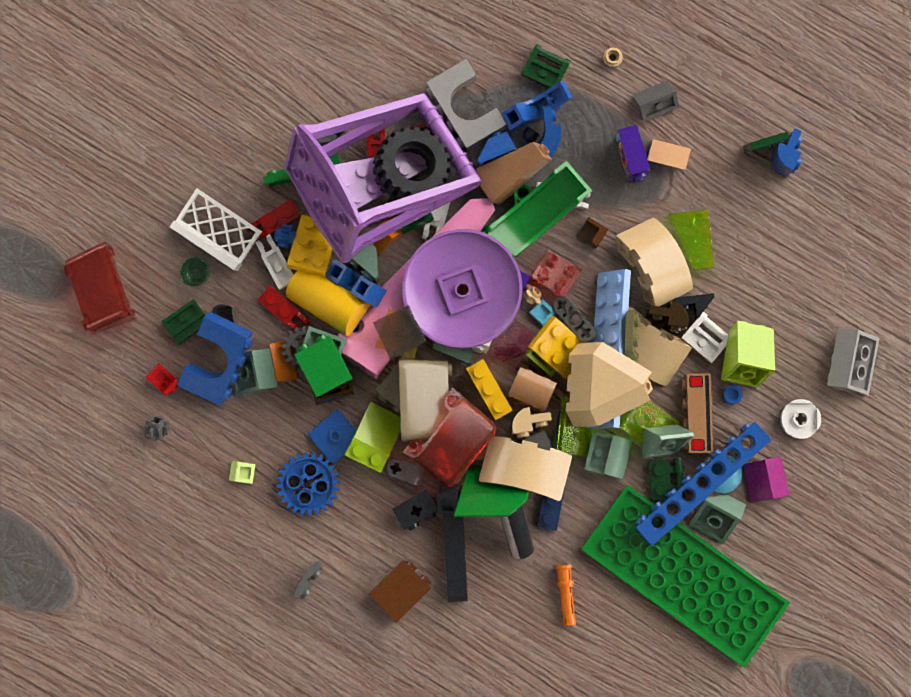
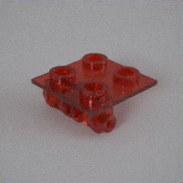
(556, 274)

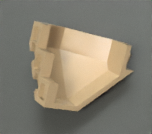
(603, 384)

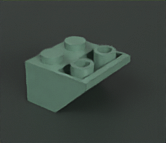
(368, 262)

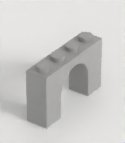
(468, 132)

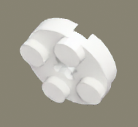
(791, 426)

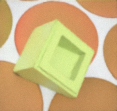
(242, 472)

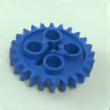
(298, 469)

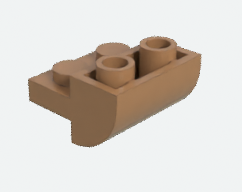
(531, 390)

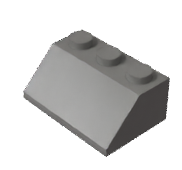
(853, 361)

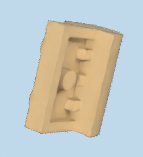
(524, 420)

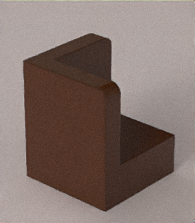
(592, 232)

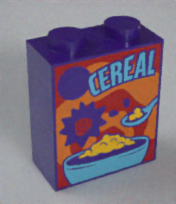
(632, 154)

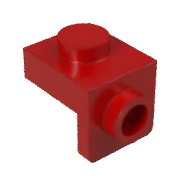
(162, 379)

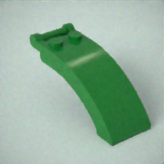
(540, 210)

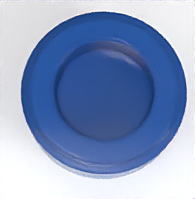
(732, 394)

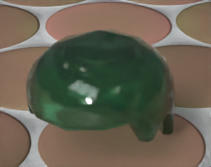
(195, 271)

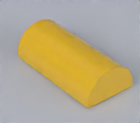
(327, 301)

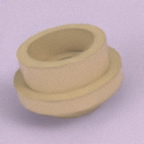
(612, 51)

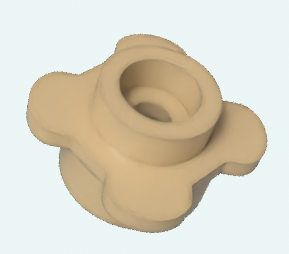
(532, 294)

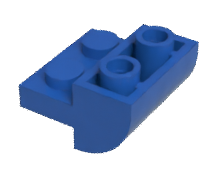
(785, 156)

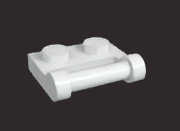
(702, 342)

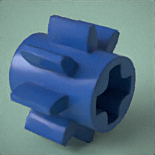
(285, 236)

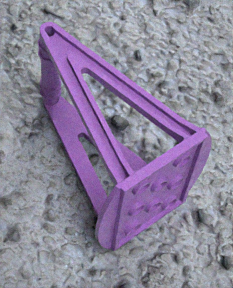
(327, 194)

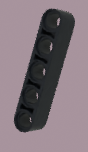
(455, 558)

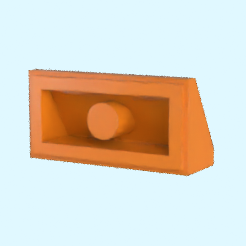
(283, 370)

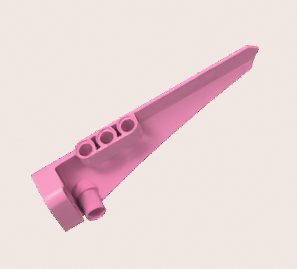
(360, 345)

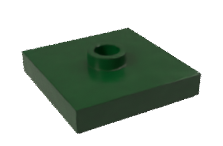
(766, 143)

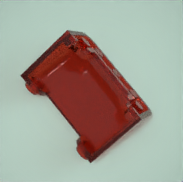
(99, 289)
(454, 442)

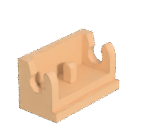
(668, 154)

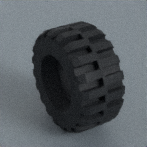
(416, 142)

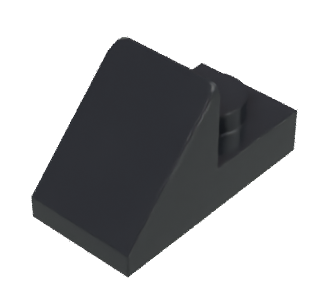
(698, 302)

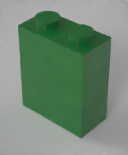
(323, 365)

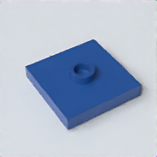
(333, 436)

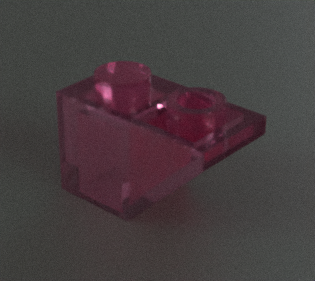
(513, 342)

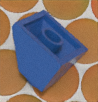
(496, 147)

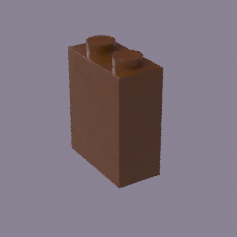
(400, 590)

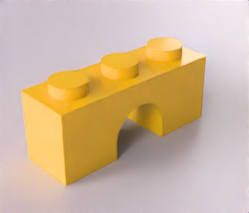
(489, 390)

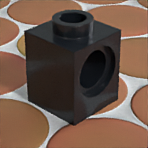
(448, 499)

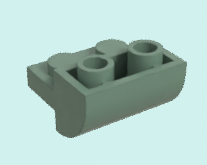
(608, 455)

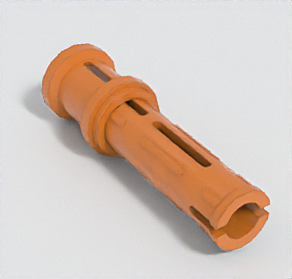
(565, 585)

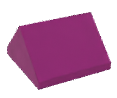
(765, 479)

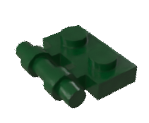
(660, 477)

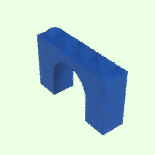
(234, 341)

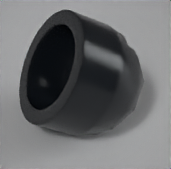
(530, 135)

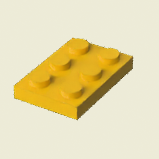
(310, 249)
(554, 345)

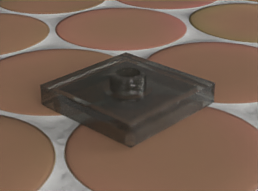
(399, 332)

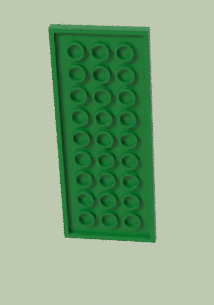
(687, 579)

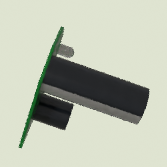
(500, 501)

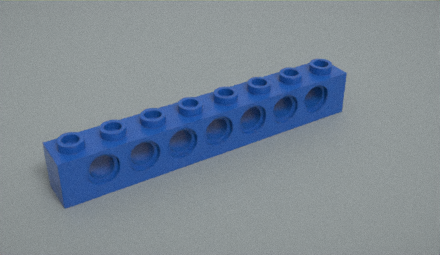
(758, 440)

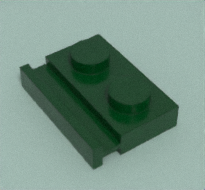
(184, 321)

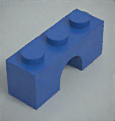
(356, 283)

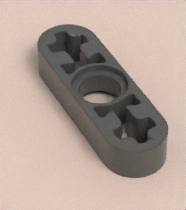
(566, 317)

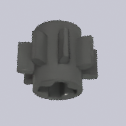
(156, 427)

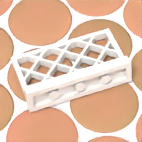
(207, 244)

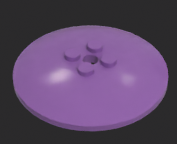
(467, 260)

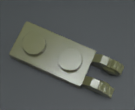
(631, 338)

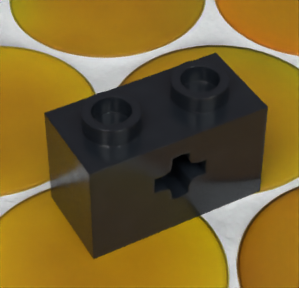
(404, 510)

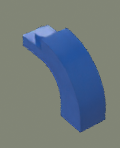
(531, 111)
(552, 132)

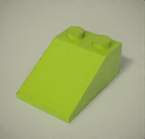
(374, 437)

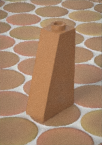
(511, 171)

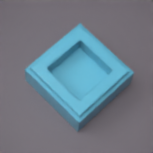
(542, 312)

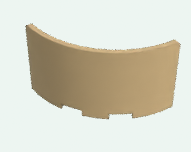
(658, 261)
(659, 351)
(525, 467)

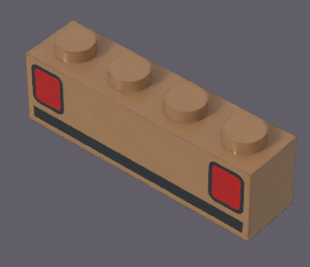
(698, 412)

